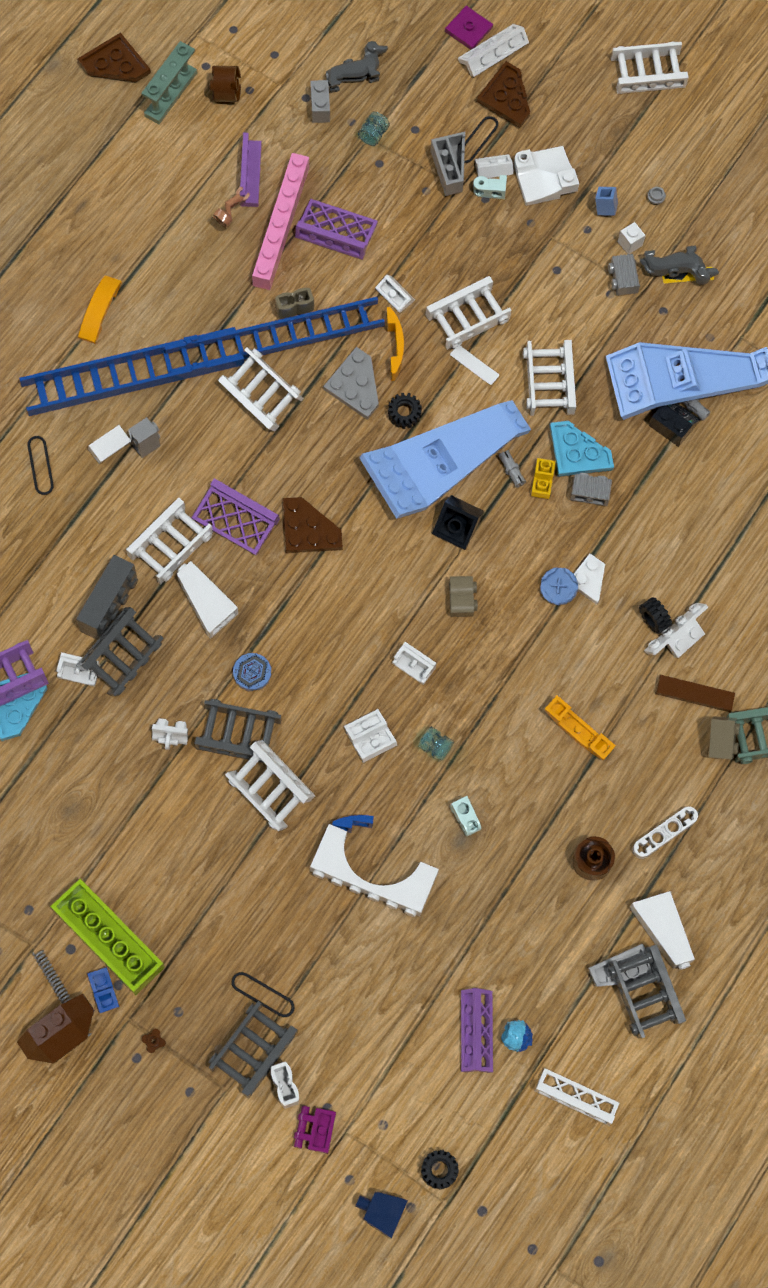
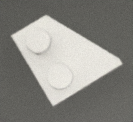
(590, 578)

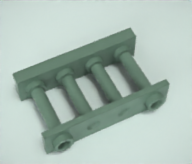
(169, 82)
(755, 717)

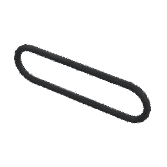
(488, 117)
(48, 465)
(269, 988)

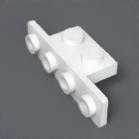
(681, 634)

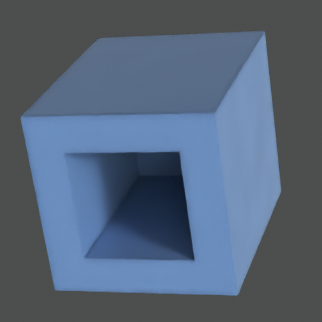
(606, 201)

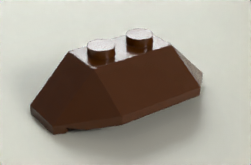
(58, 1031)

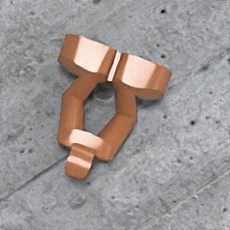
(224, 217)

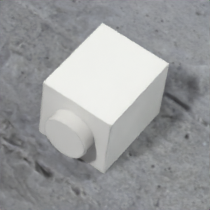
(631, 238)

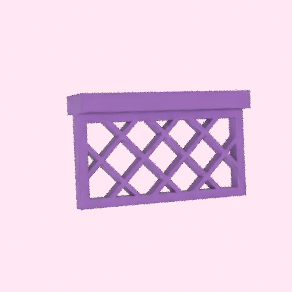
(332, 239)
(242, 502)

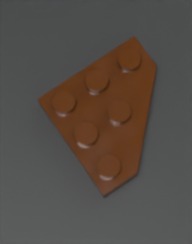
(114, 60)
(506, 95)
(308, 528)

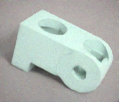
(490, 187)
(465, 816)

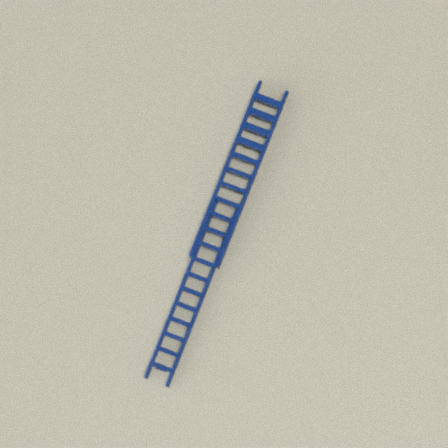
(188, 370)

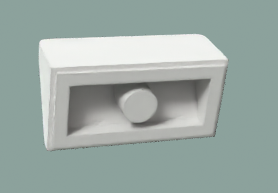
(494, 166)
(394, 293)

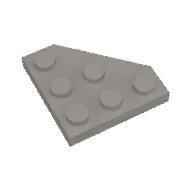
(355, 384)

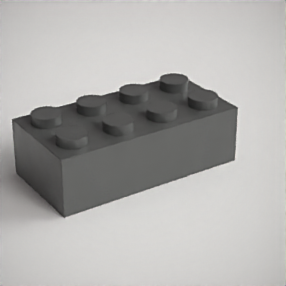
(107, 597)

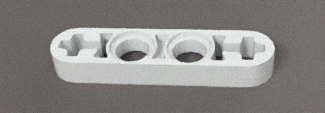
(665, 832)

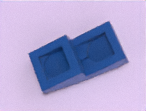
(347, 823)
(103, 989)

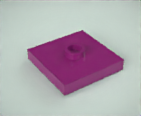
(469, 27)

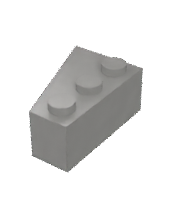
(449, 161)

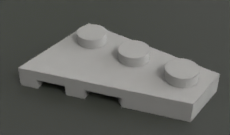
(600, 973)

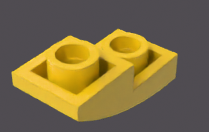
(543, 478)

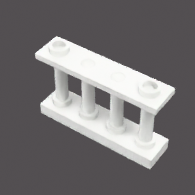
(649, 82)
(468, 296)
(565, 369)
(244, 394)
(164, 523)
(287, 780)

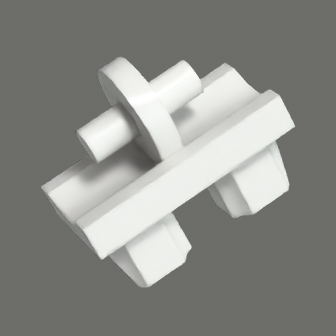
(170, 735)

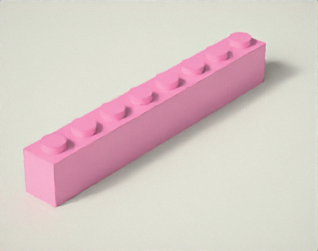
(280, 221)

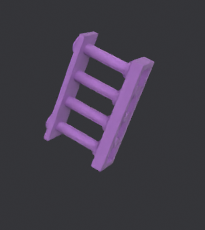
(19, 686)

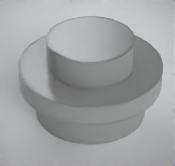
(656, 195)

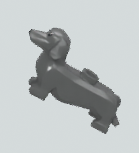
(357, 70)
(678, 263)

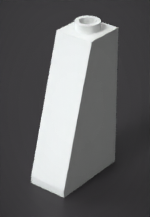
(207, 600)
(663, 925)

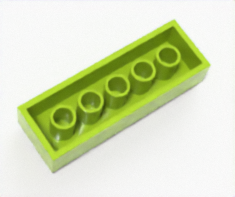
(107, 937)

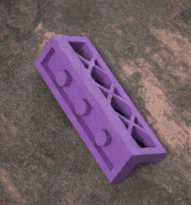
(250, 171)
(473, 1030)

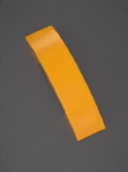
(98, 308)
(393, 324)
(578, 729)

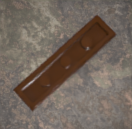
(695, 693)

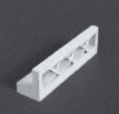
(494, 49)
(576, 1103)

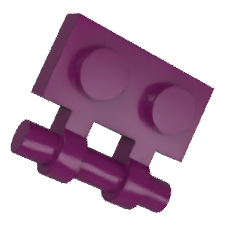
(321, 1130)

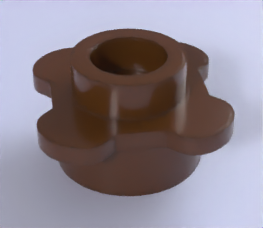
(147, 1039)

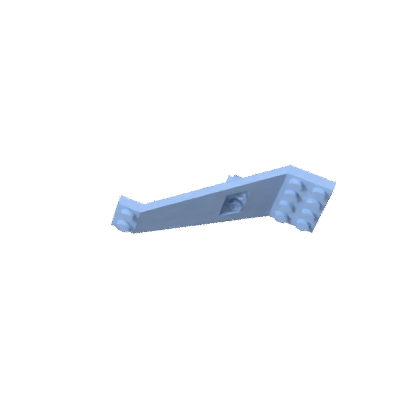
(648, 374)
(432, 463)

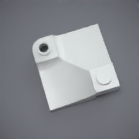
(544, 175)

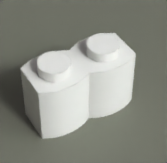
(283, 1080)

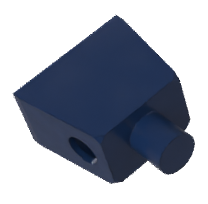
(382, 1212)

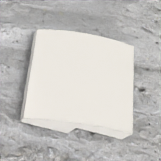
(370, 735)

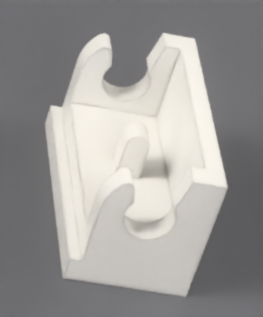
(108, 444)
(414, 663)
(69, 671)

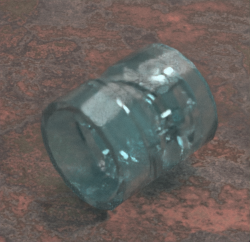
(373, 128)
(436, 744)

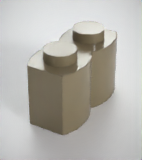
(294, 303)
(461, 596)

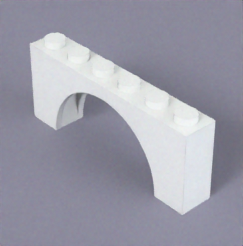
(407, 895)

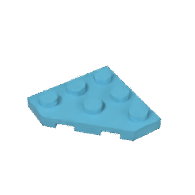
(578, 451)
(18, 712)

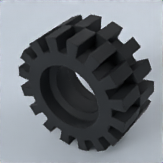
(401, 420)
(655, 615)
(439, 1156)

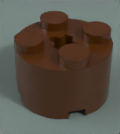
(225, 83)
(603, 854)

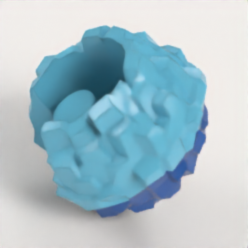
(517, 1036)

